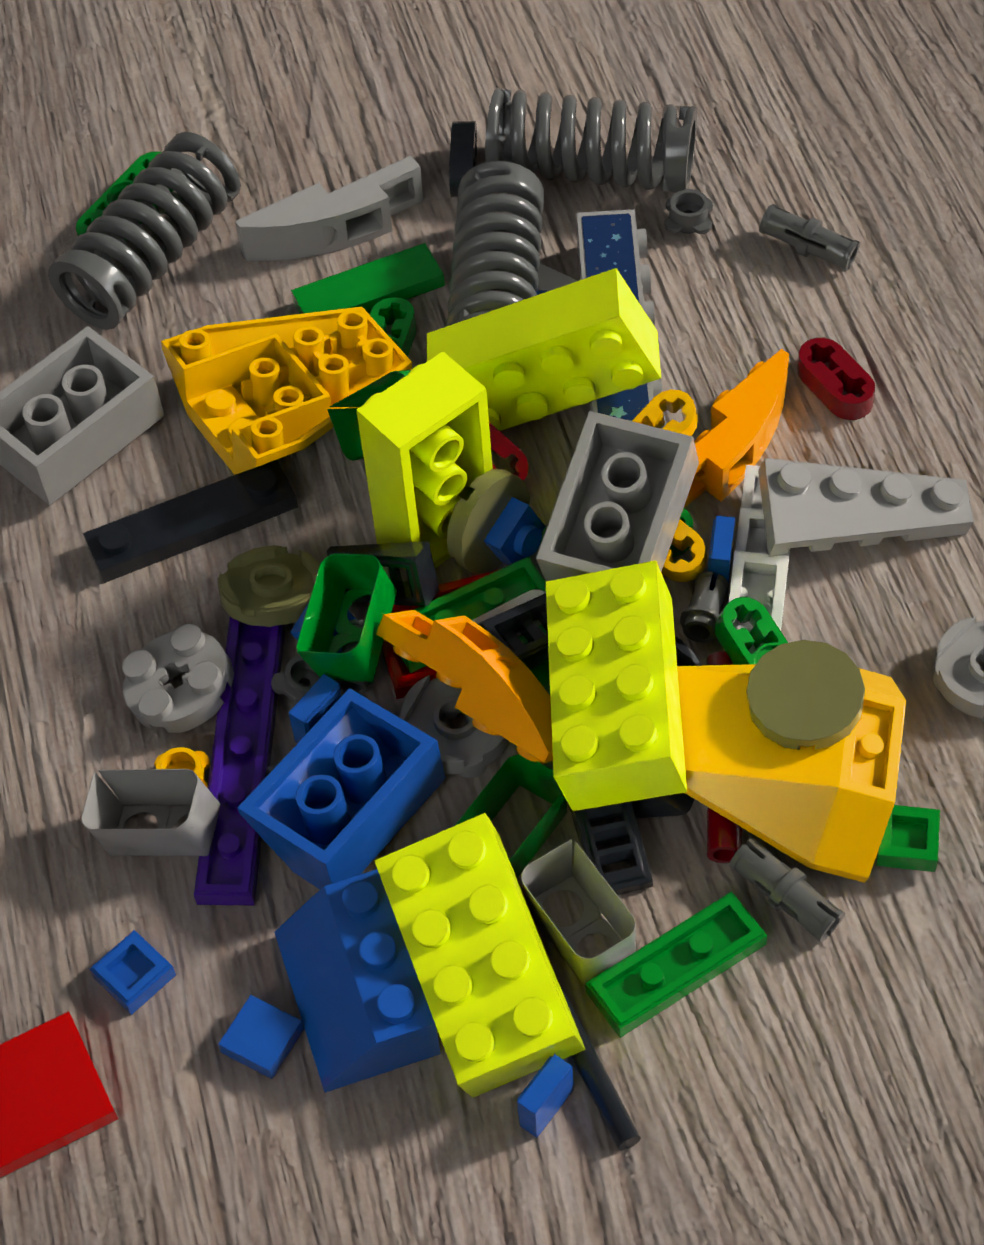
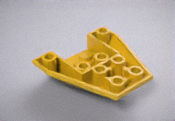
(268, 381)
(808, 803)

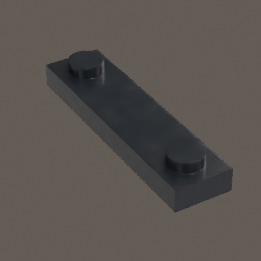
(190, 520)

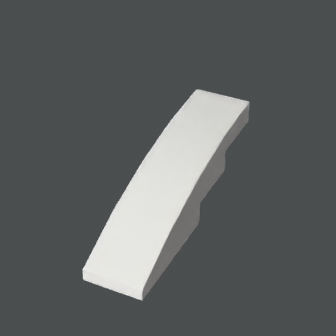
(753, 571)

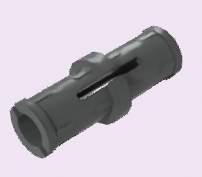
(809, 237)
(787, 889)

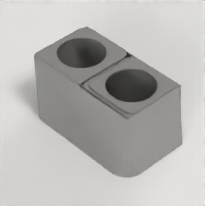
(151, 793)
(554, 873)

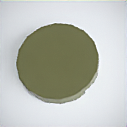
(476, 516)
(267, 585)
(805, 694)

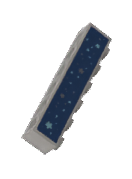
(610, 242)

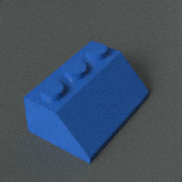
(344, 790)
(355, 983)

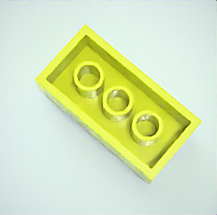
(555, 349)
(423, 451)
(614, 687)
(478, 956)

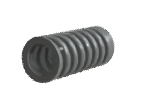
(672, 155)
(120, 219)
(473, 239)

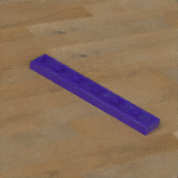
(239, 763)

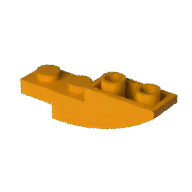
(740, 428)
(493, 681)

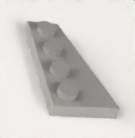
(840, 504)

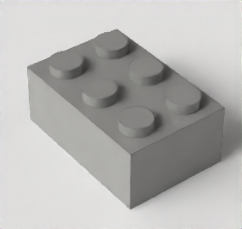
(74, 414)
(618, 498)

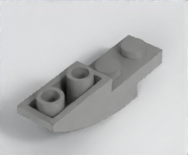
(325, 222)

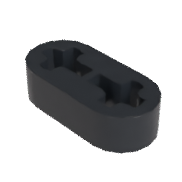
(462, 152)

